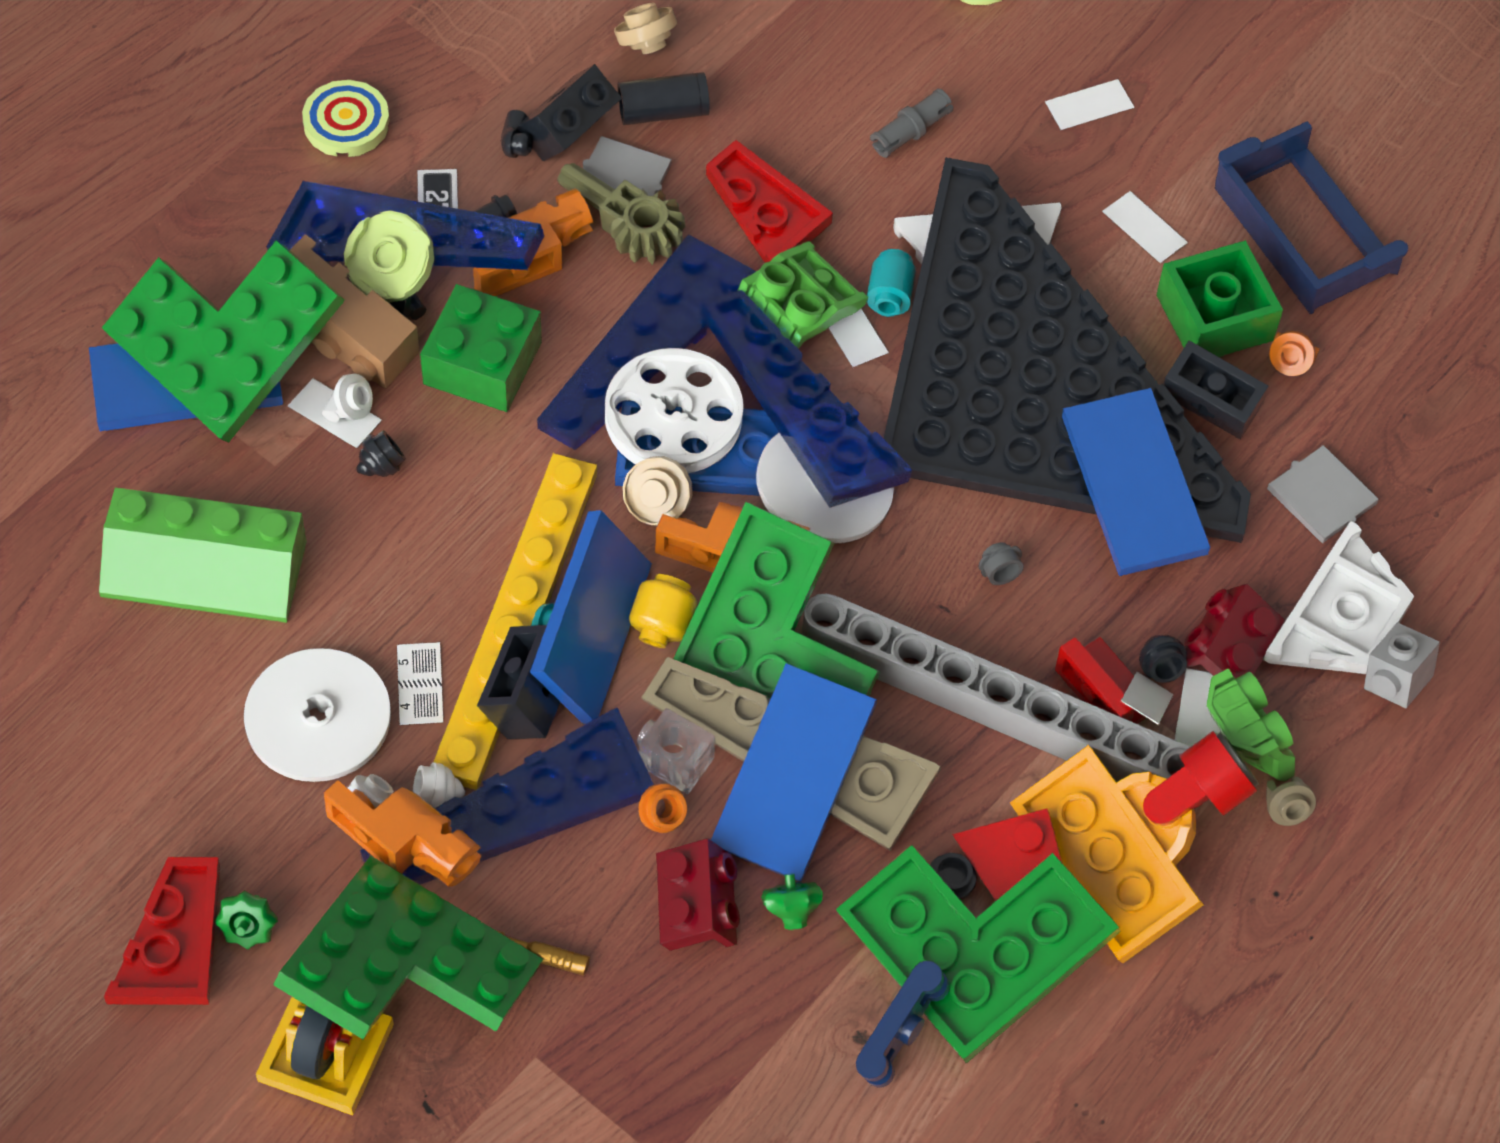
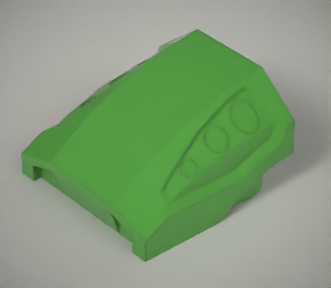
(802, 293)
(1252, 733)

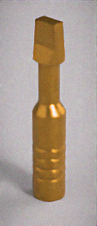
(556, 956)

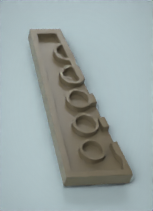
(882, 780)

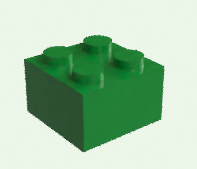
(1220, 300)
(481, 348)

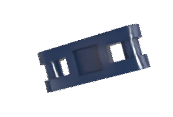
(901, 1023)

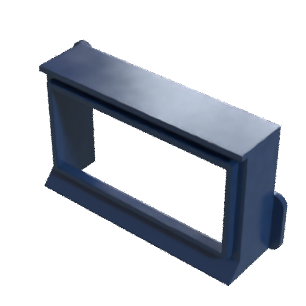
(1253, 159)

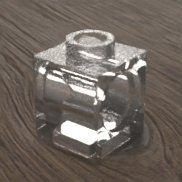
(679, 768)

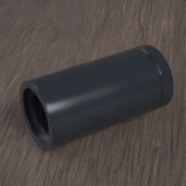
(663, 98)

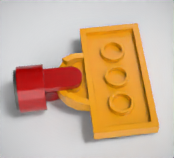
(1135, 831)

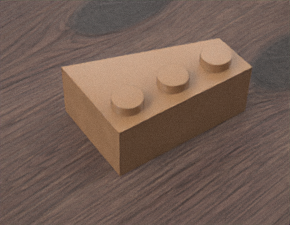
(365, 328)

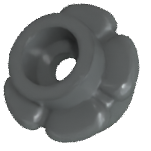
(1001, 563)

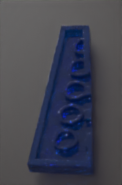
(457, 235)
(659, 318)
(818, 428)
(550, 792)

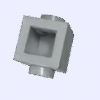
(1401, 665)

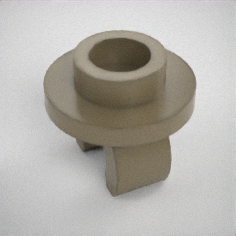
(1290, 802)

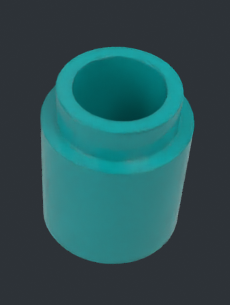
(891, 283)

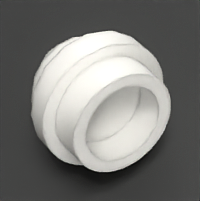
(437, 784)

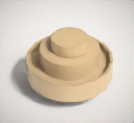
(646, 27)
(657, 488)

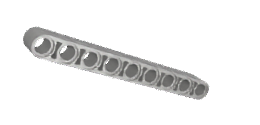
(984, 680)

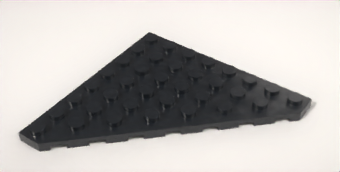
(1006, 345)

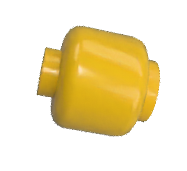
(662, 610)

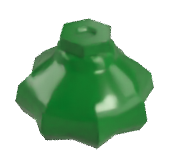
(792, 901)
(246, 919)

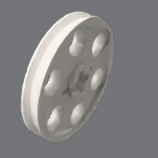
(670, 393)

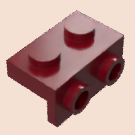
(1233, 632)
(696, 895)

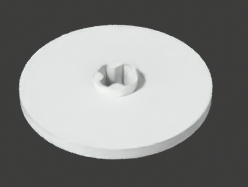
(793, 497)
(300, 745)

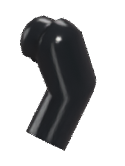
(512, 141)

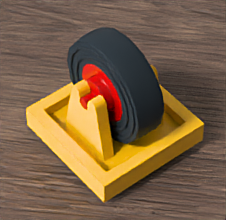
(321, 1058)

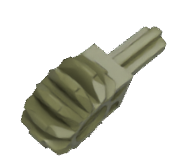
(627, 211)

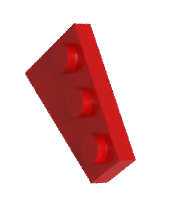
(765, 202)
(1009, 849)
(175, 940)

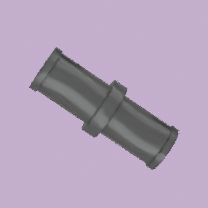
(911, 123)

